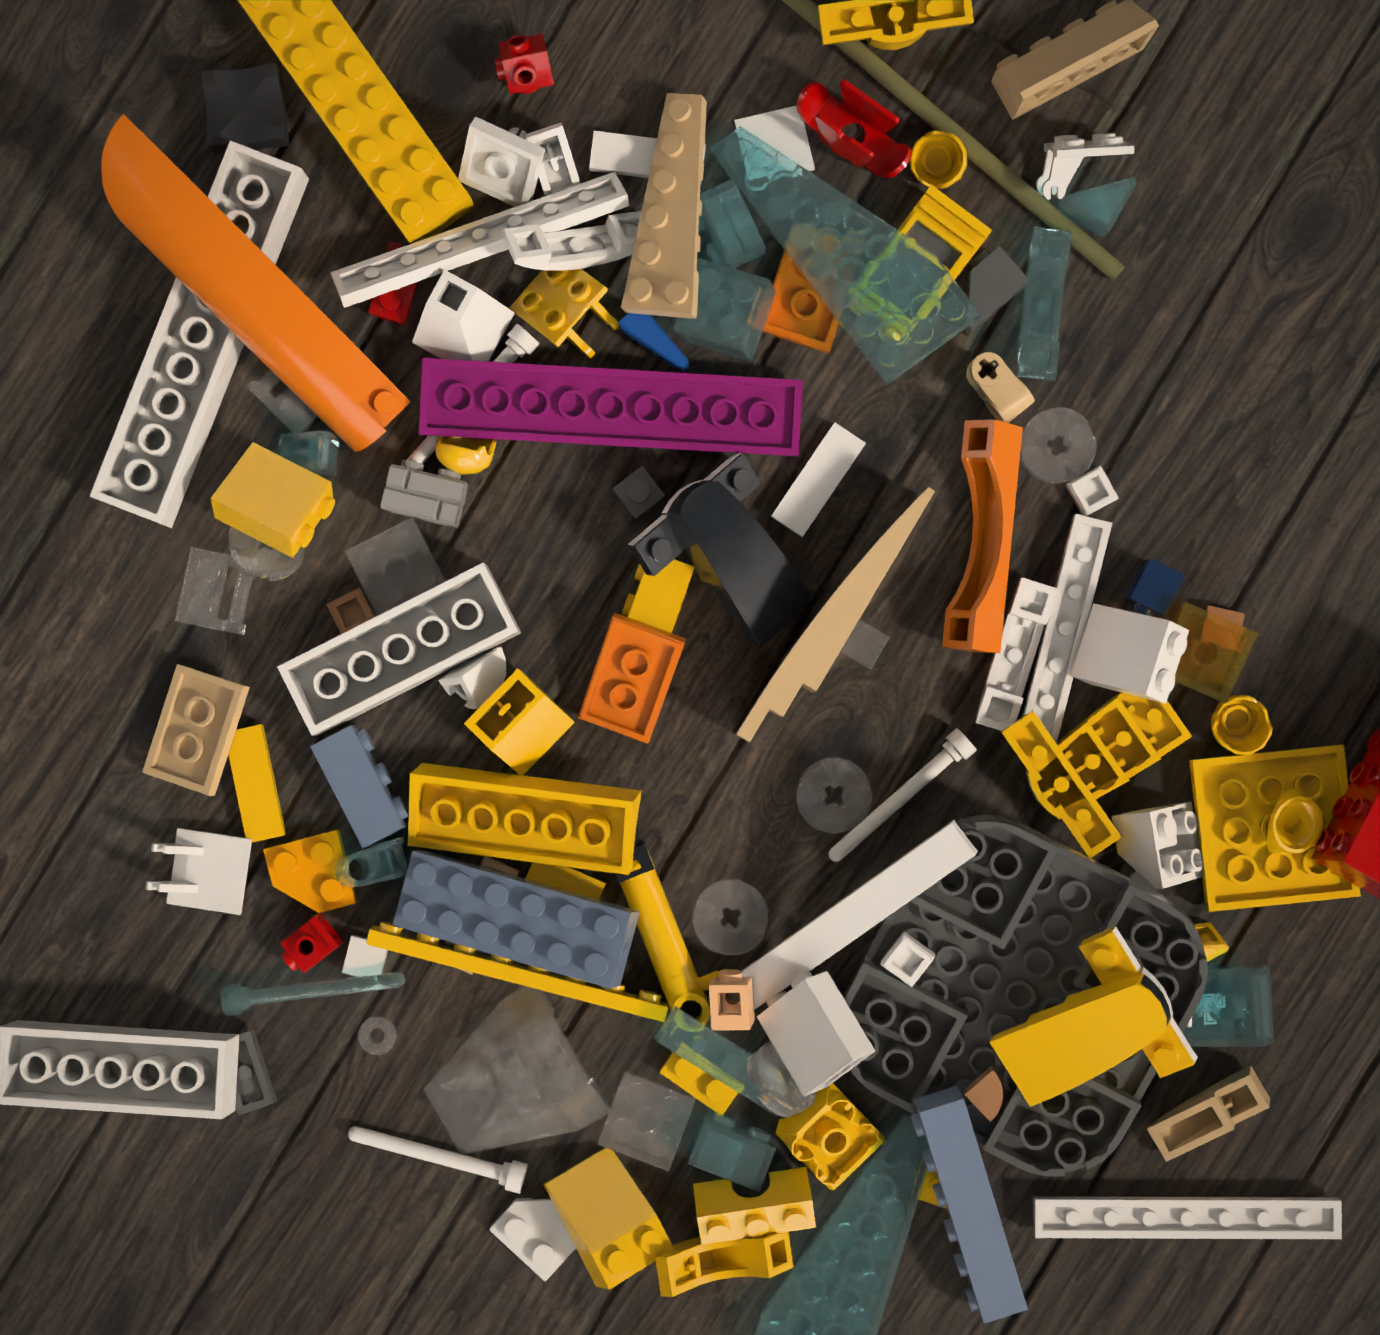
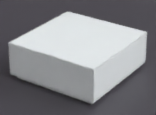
(1092, 491)
(363, 958)
(907, 959)

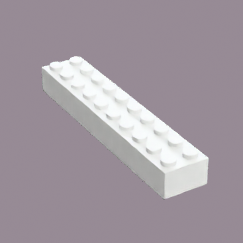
(193, 353)

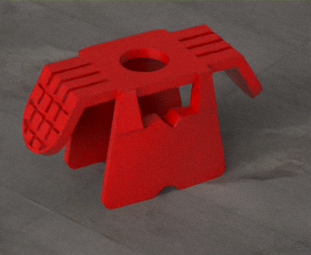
(830, 116)

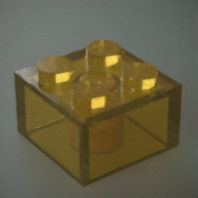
(1213, 652)

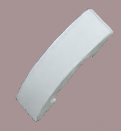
(573, 247)
(1010, 668)

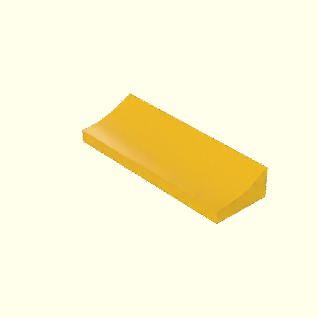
(523, 818)

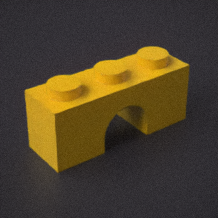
(781, 1209)

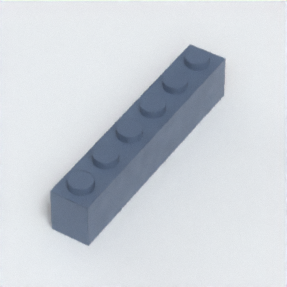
(969, 1203)

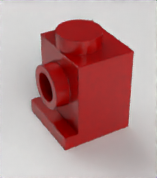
(321, 935)

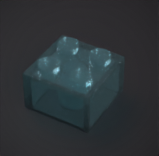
(729, 311)

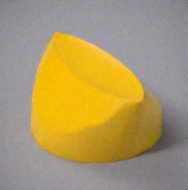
(1294, 824)

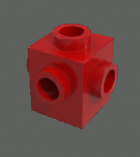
(524, 64)

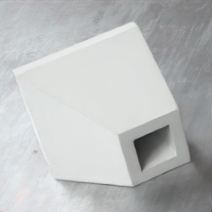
(461, 321)
(1161, 843)

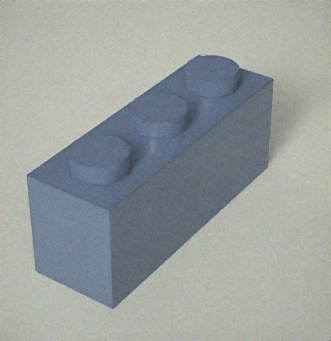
(361, 785)

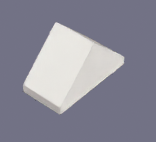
(557, 166)

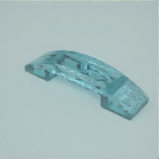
(1043, 304)

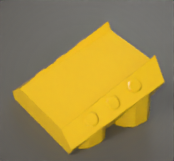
(830, 1136)

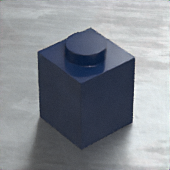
(1153, 588)

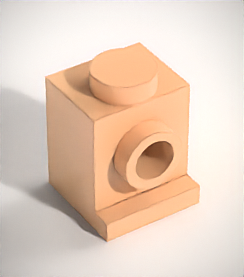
(728, 1013)

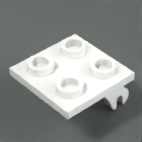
(1066, 155)
(206, 871)

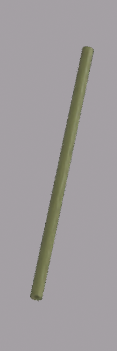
(975, 151)

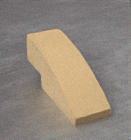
(1209, 1114)

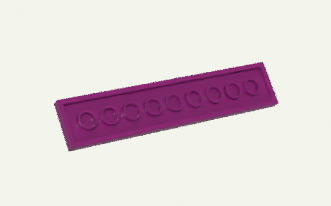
(610, 407)

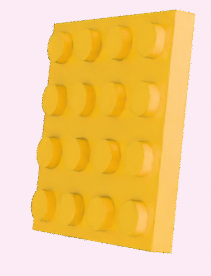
(1233, 815)

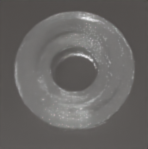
(372, 1046)

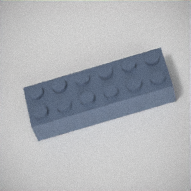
(516, 918)

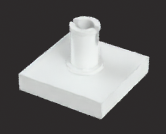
(501, 163)

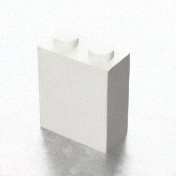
(1130, 653)
(814, 1032)

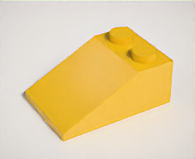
(607, 1218)

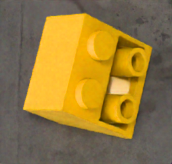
(519, 722)

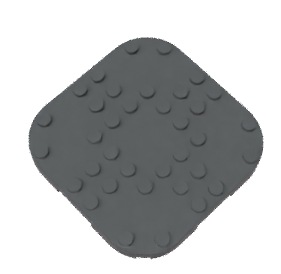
(1004, 950)

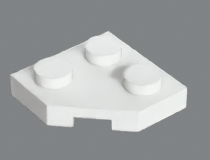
(535, 1234)

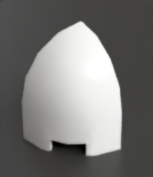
(477, 677)

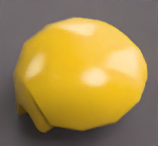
(938, 159)
(465, 454)
(1241, 724)

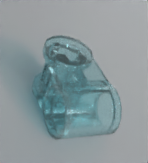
(380, 863)

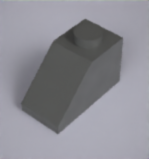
(992, 283)

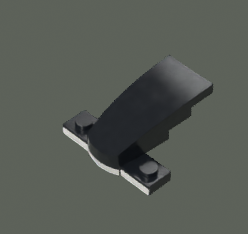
(727, 550)

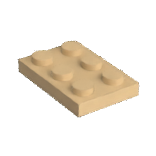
(195, 730)

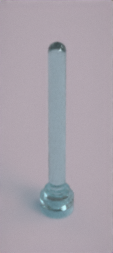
(238, 998)

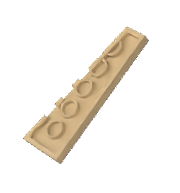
(664, 255)

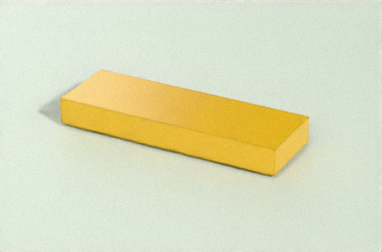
(255, 784)

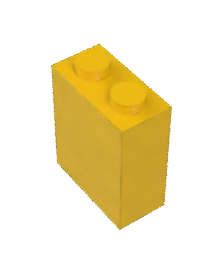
(273, 500)

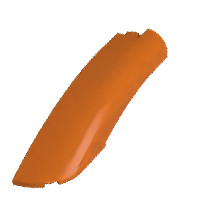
(245, 289)

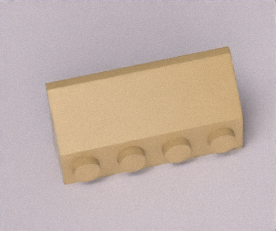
(1073, 56)

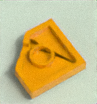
(307, 871)

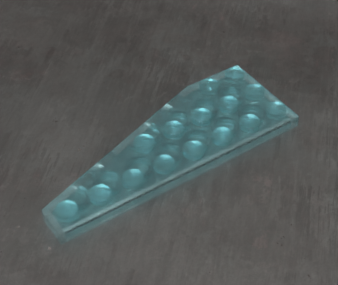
(870, 276)
(853, 1259)

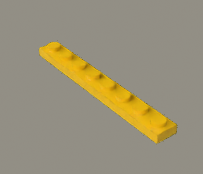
(425, 947)

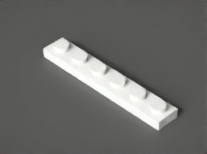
(1067, 620)

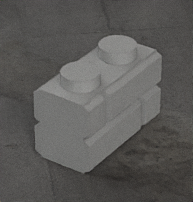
(424, 494)

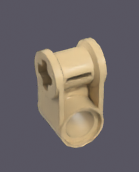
(1003, 392)

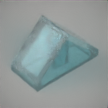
(1097, 207)
(311, 450)

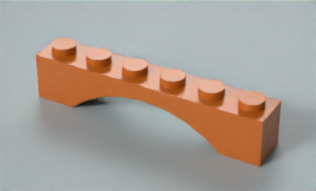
(992, 468)

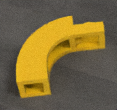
(697, 1264)

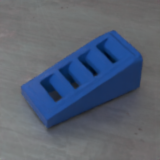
(652, 337)

